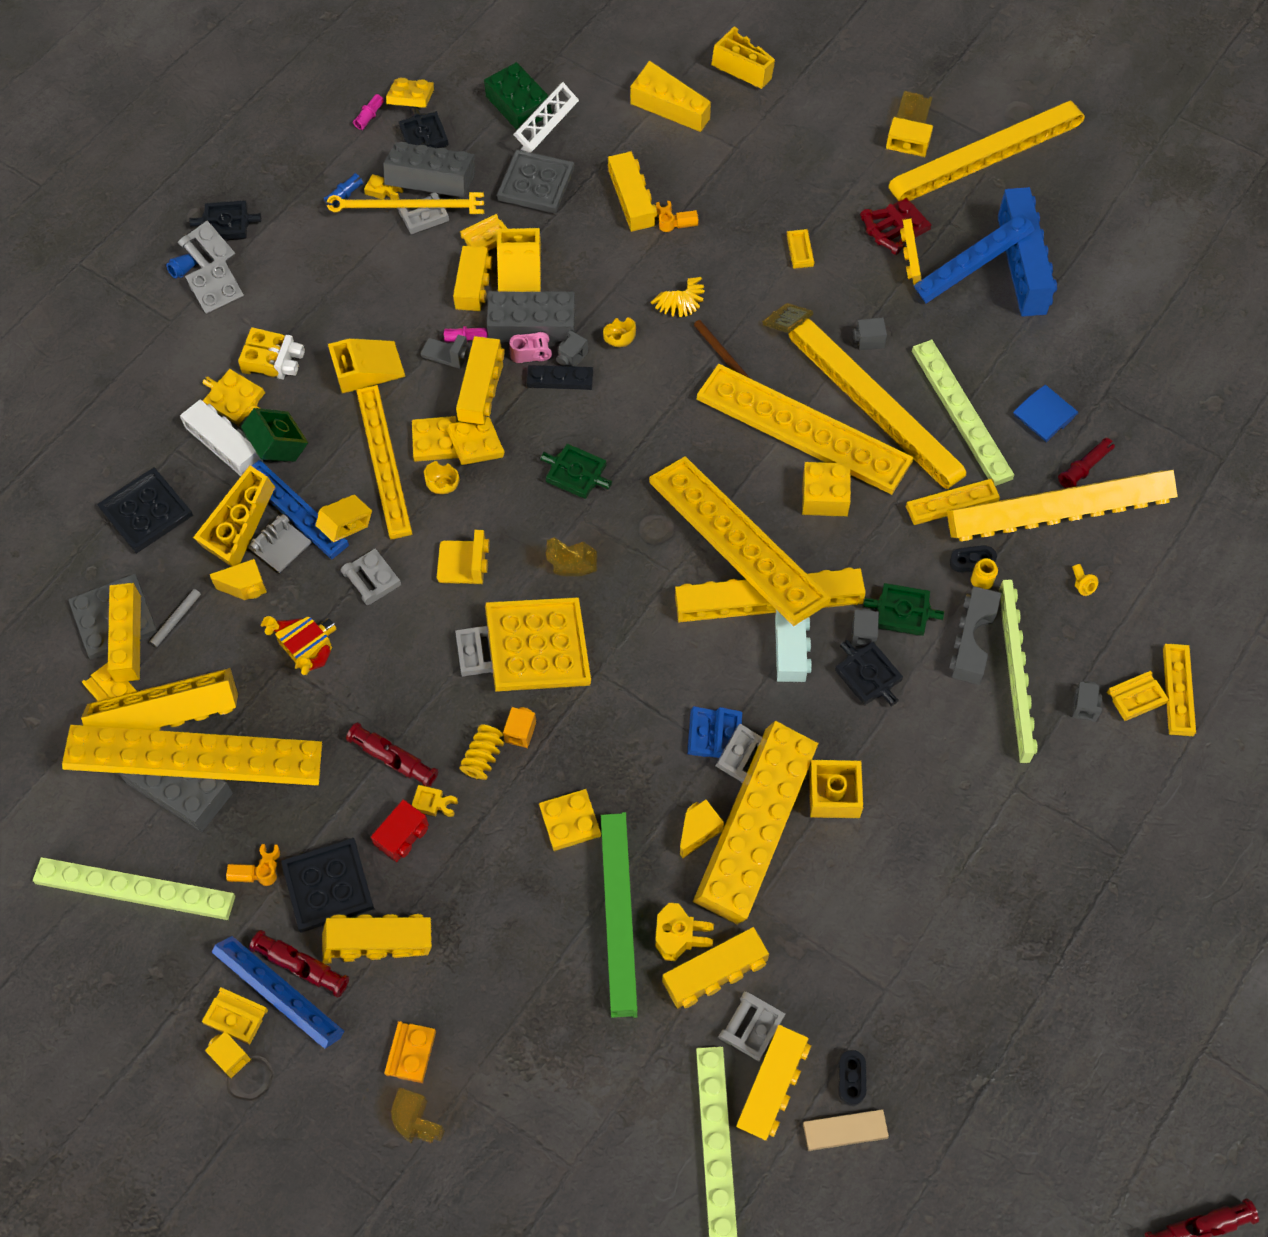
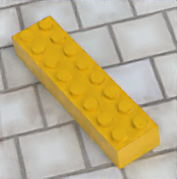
(755, 823)

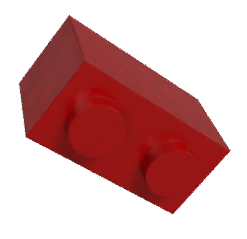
(400, 831)

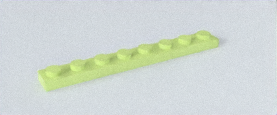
(962, 413)
(1018, 679)
(134, 888)
(716, 1143)

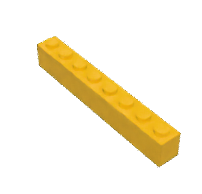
(742, 599)

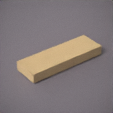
(845, 1130)

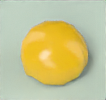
(620, 333)
(441, 478)

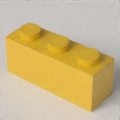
(472, 278)

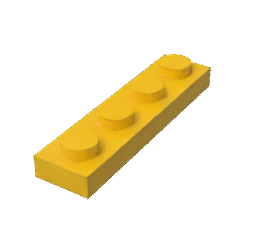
(936, 505)
(1179, 690)

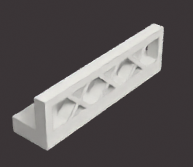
(549, 120)

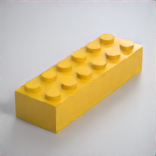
(166, 703)

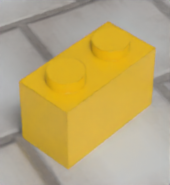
(909, 137)
(343, 518)

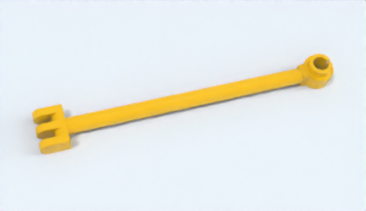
(470, 203)

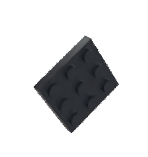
(145, 510)
(327, 884)

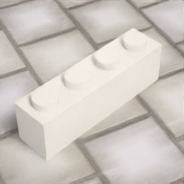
(220, 436)

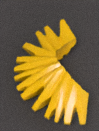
(682, 300)

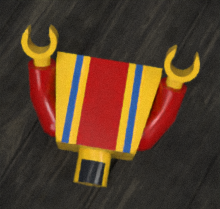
(302, 640)

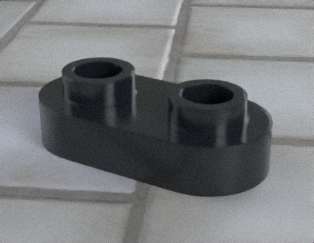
(970, 557)
(852, 1078)

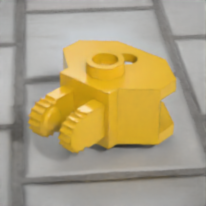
(680, 928)

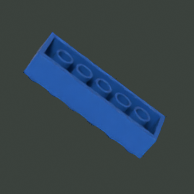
(1029, 256)

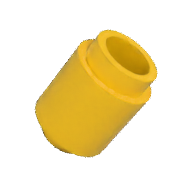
(984, 574)

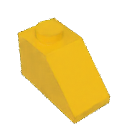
(240, 580)
(699, 827)

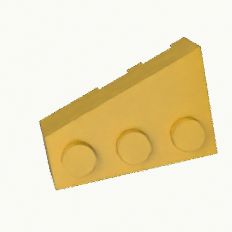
(742, 59)

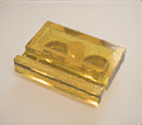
(914, 107)

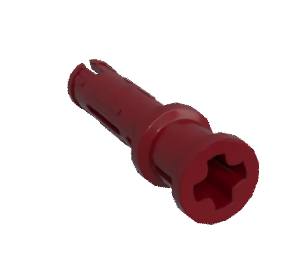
(1080, 468)

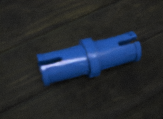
(344, 190)

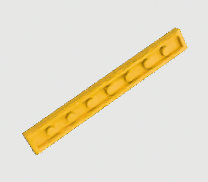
(384, 462)

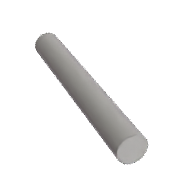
(174, 618)

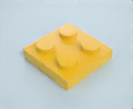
(410, 92)
(432, 439)
(475, 441)
(569, 819)

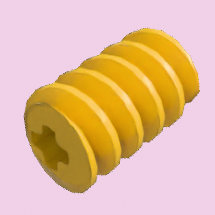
(481, 751)

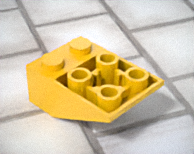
(519, 260)
(365, 363)

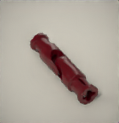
(387, 752)
(290, 958)
(1215, 1223)

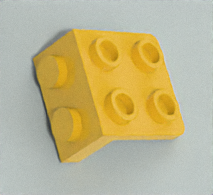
(463, 560)

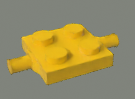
(233, 396)

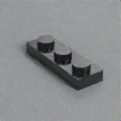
(560, 377)

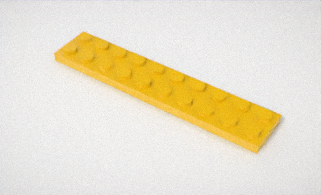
(805, 428)
(740, 541)
(192, 755)

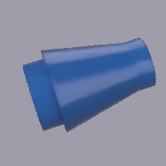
(180, 265)

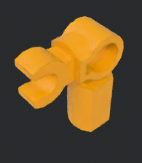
(668, 221)
(264, 872)

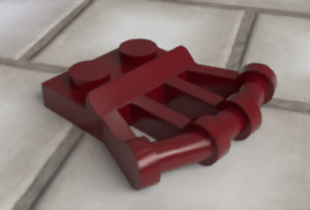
(894, 216)

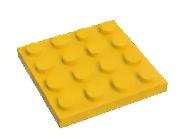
(537, 644)

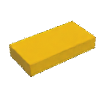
(800, 248)

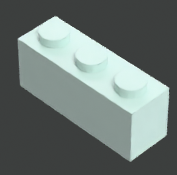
(792, 650)

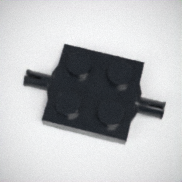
(423, 129)
(227, 218)
(869, 673)

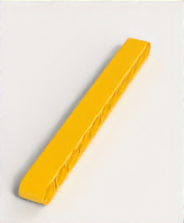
(986, 151)
(878, 404)

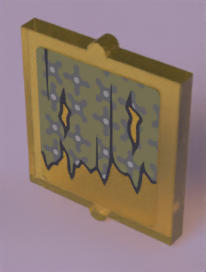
(787, 318)

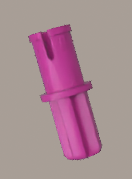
(368, 112)
(451, 334)

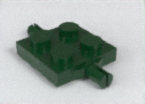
(576, 471)
(903, 609)

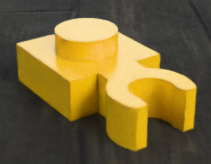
(377, 188)
(430, 800)

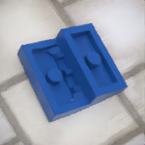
(1045, 413)
(711, 730)

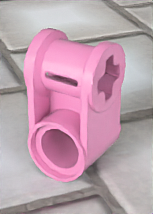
(528, 347)

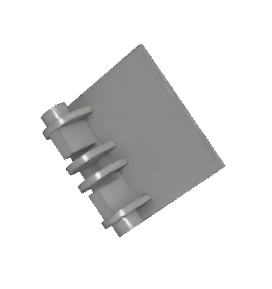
(214, 286)
(279, 543)

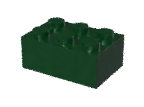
(515, 94)

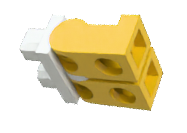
(270, 354)

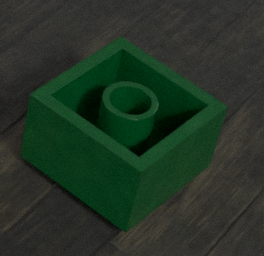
(274, 435)

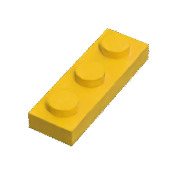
(910, 251)

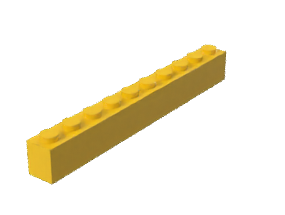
(1061, 504)

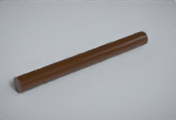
(719, 348)

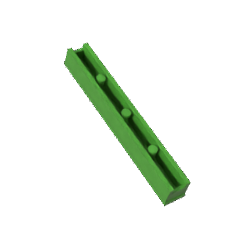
(618, 916)

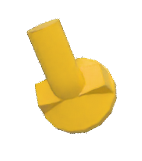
(1084, 582)

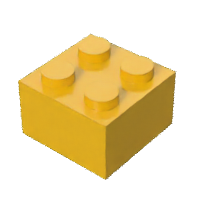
(826, 489)
(835, 789)

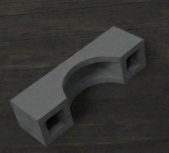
(970, 658)

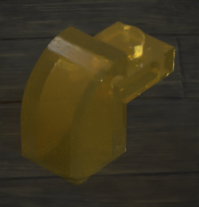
(571, 560)
(407, 1116)

